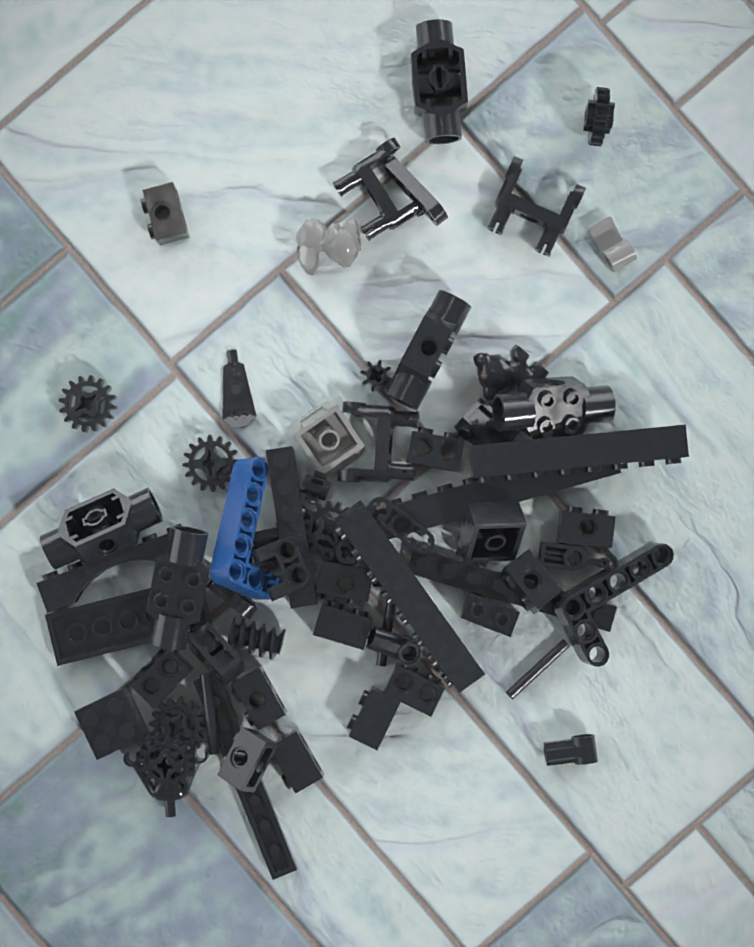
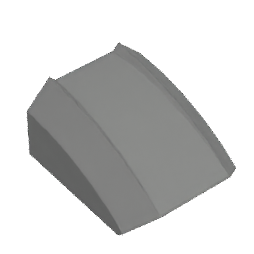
(328, 438)

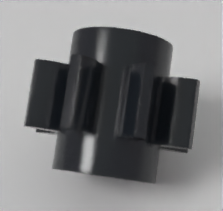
(378, 368)
(315, 487)

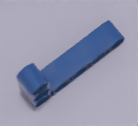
(237, 531)

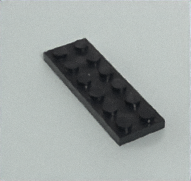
(105, 627)

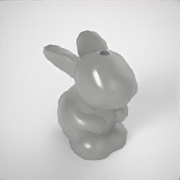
(338, 242)

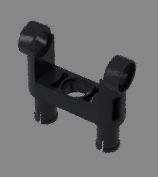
(363, 175)
(552, 223)
(387, 420)

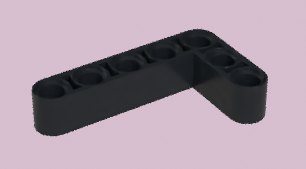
(603, 593)

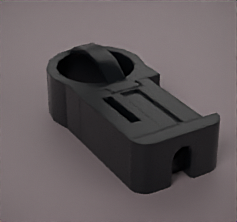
(234, 599)

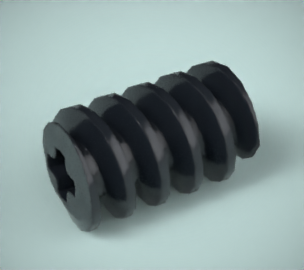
(256, 639)

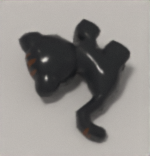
(498, 373)

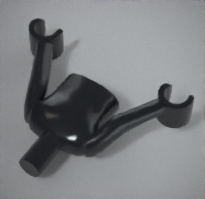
(160, 793)

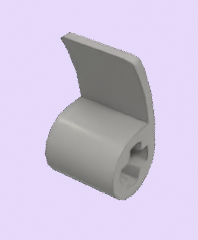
(611, 246)

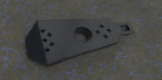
(239, 401)

